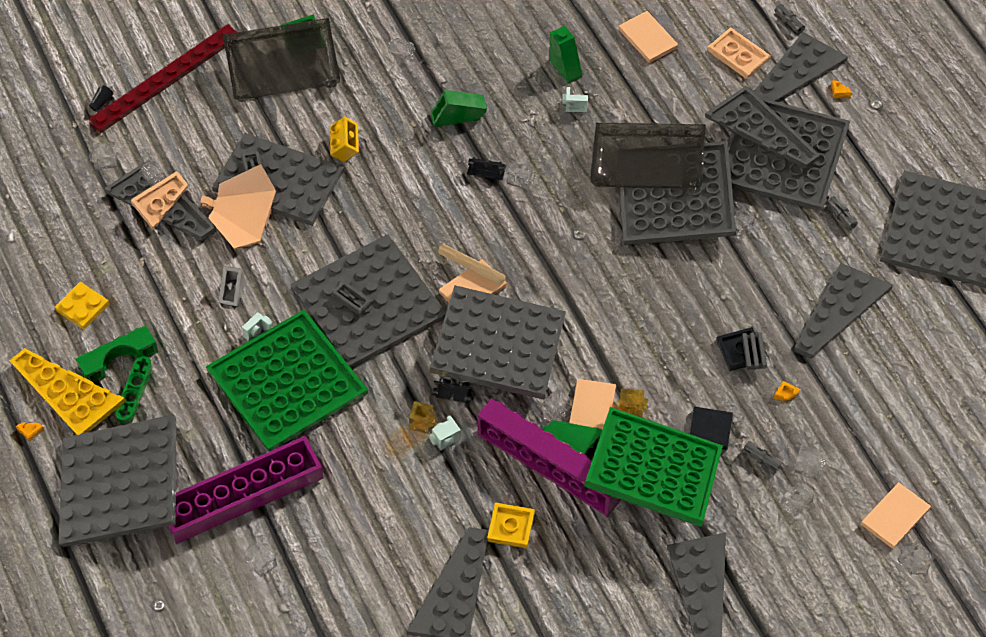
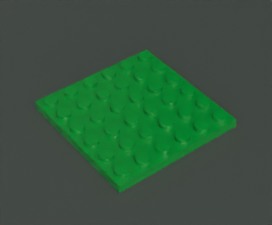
(286, 380)
(654, 466)

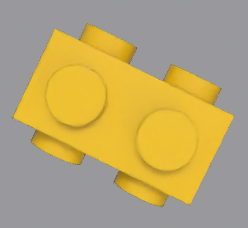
(344, 139)

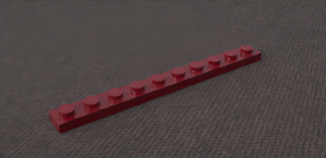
(160, 80)

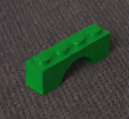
(136, 344)

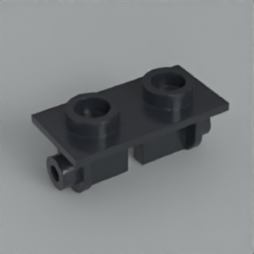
(489, 169)
(460, 391)

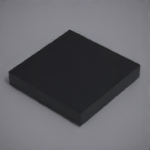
(733, 351)
(712, 425)

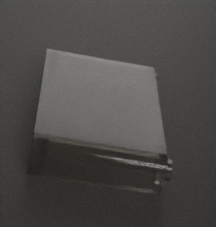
(281, 59)
(648, 155)

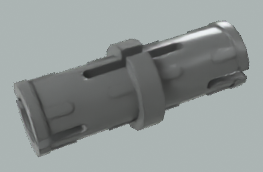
(797, 26)
(841, 213)
(762, 456)

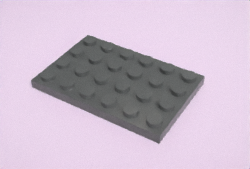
(299, 179)

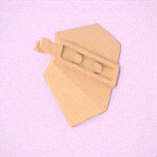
(242, 207)

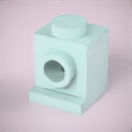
(445, 434)

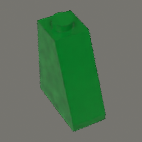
(564, 54)
(458, 107)
(579, 437)

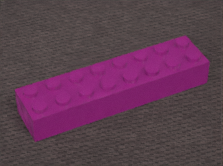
(541, 453)
(244, 488)

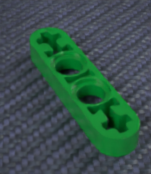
(131, 389)

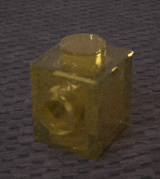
(633, 401)
(421, 417)

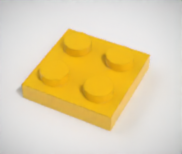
(82, 305)
(511, 525)

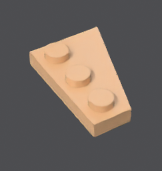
(159, 199)

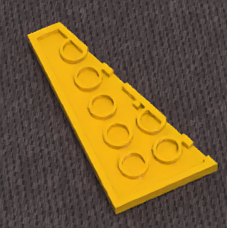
(71, 396)

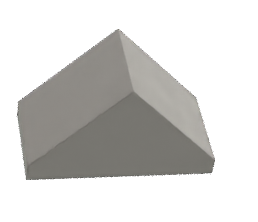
(231, 285)

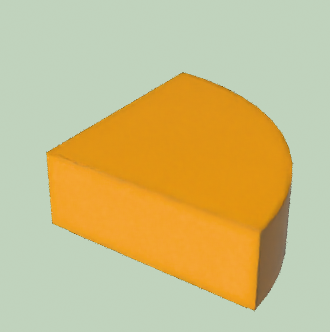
(840, 90)
(786, 392)
(30, 430)

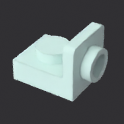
(575, 103)
(255, 325)

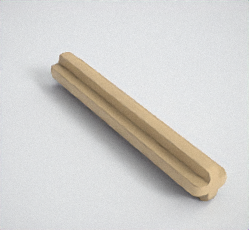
(471, 264)

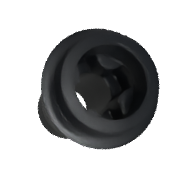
(101, 97)

